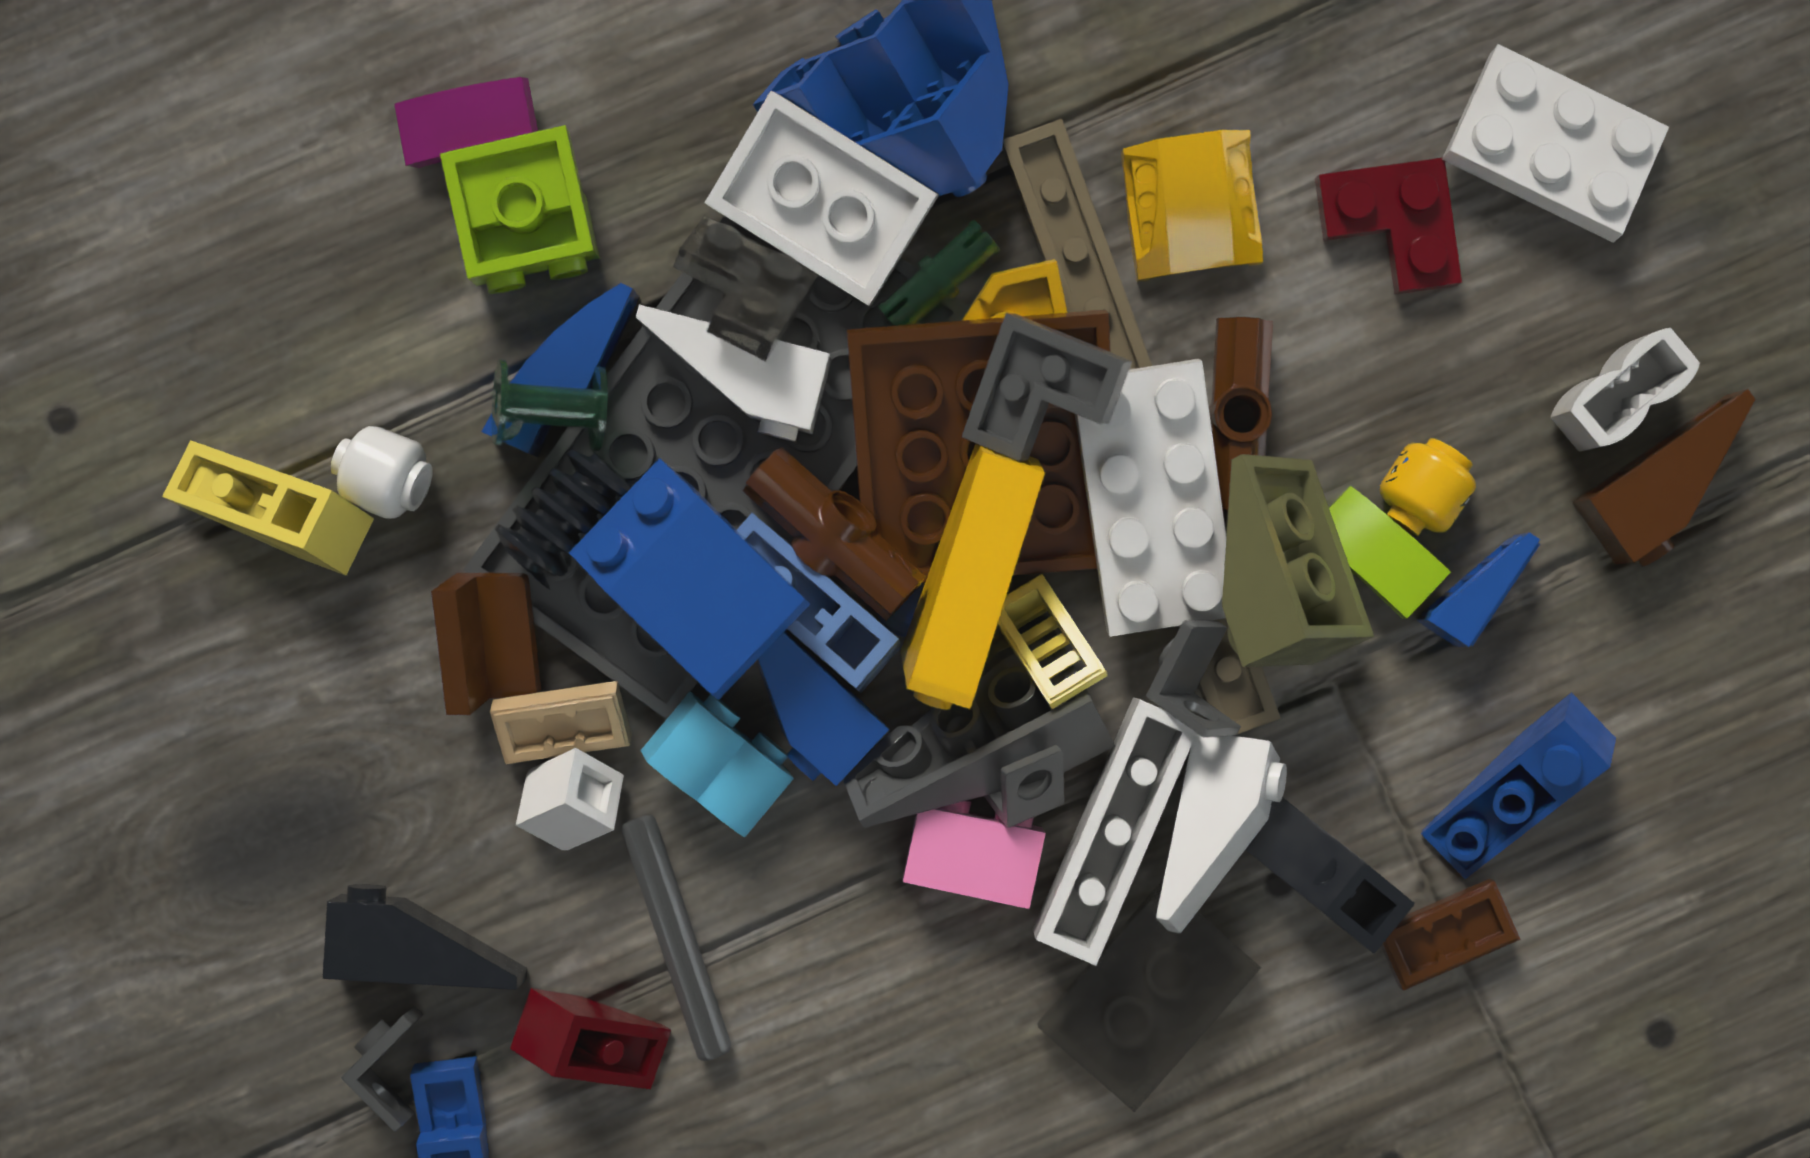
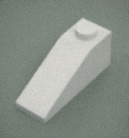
(777, 392)
(1218, 816)

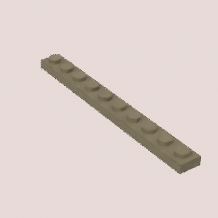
(1072, 235)

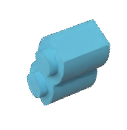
(719, 763)

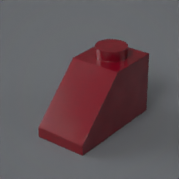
(589, 1040)

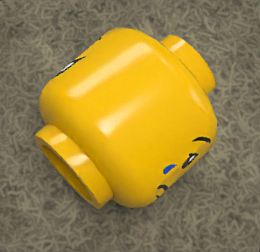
(1428, 487)

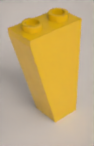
(969, 579)

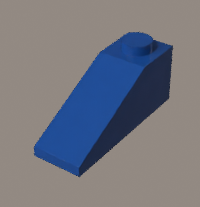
(817, 712)

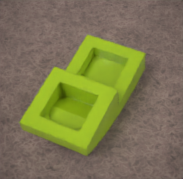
(1385, 554)

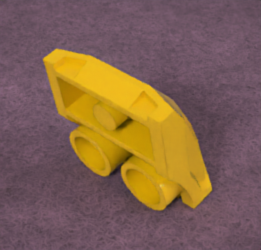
(1191, 203)

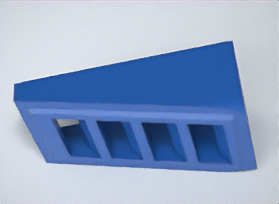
(1470, 604)

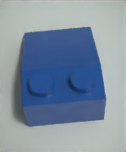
(689, 578)

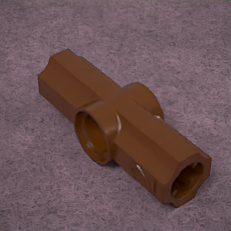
(1243, 374)
(833, 533)

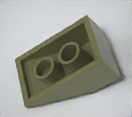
(1285, 568)

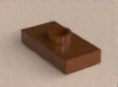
(1449, 934)

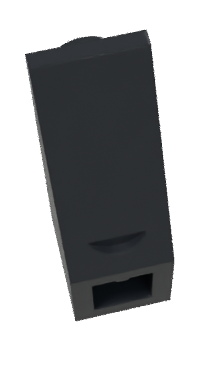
(1329, 876)

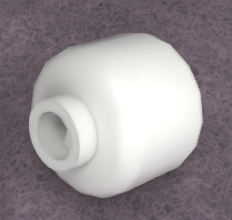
(382, 472)

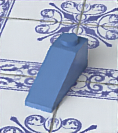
(833, 622)

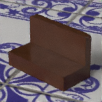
(485, 639)

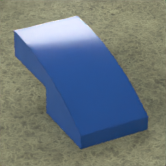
(450, 1109)

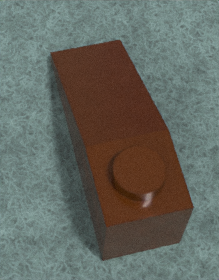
(1661, 488)

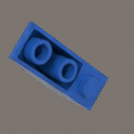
(1522, 785)

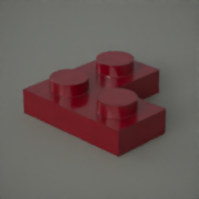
(1409, 206)

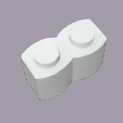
(1631, 380)

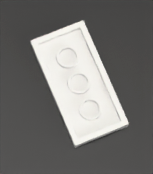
(1156, 502)

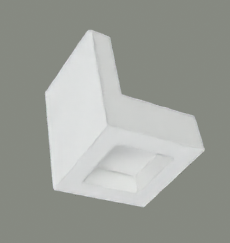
(570, 800)

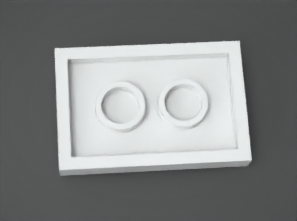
(1556, 143)
(821, 198)

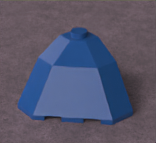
(913, 90)

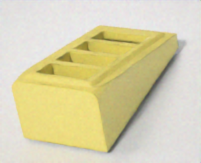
(1026, 605)

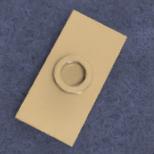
(559, 721)

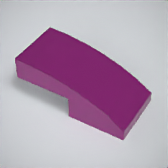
(463, 118)

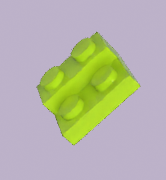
(520, 209)

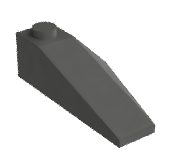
(962, 750)

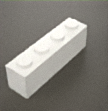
(1114, 831)

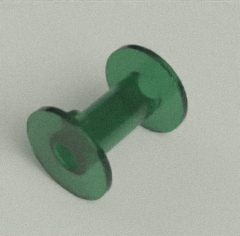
(548, 406)

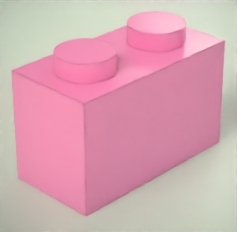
(974, 855)

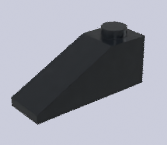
(403, 943)

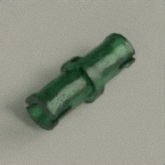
(939, 276)

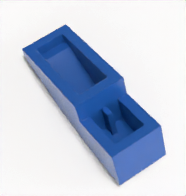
(572, 355)

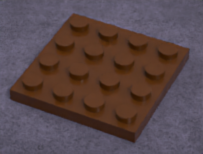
(909, 419)

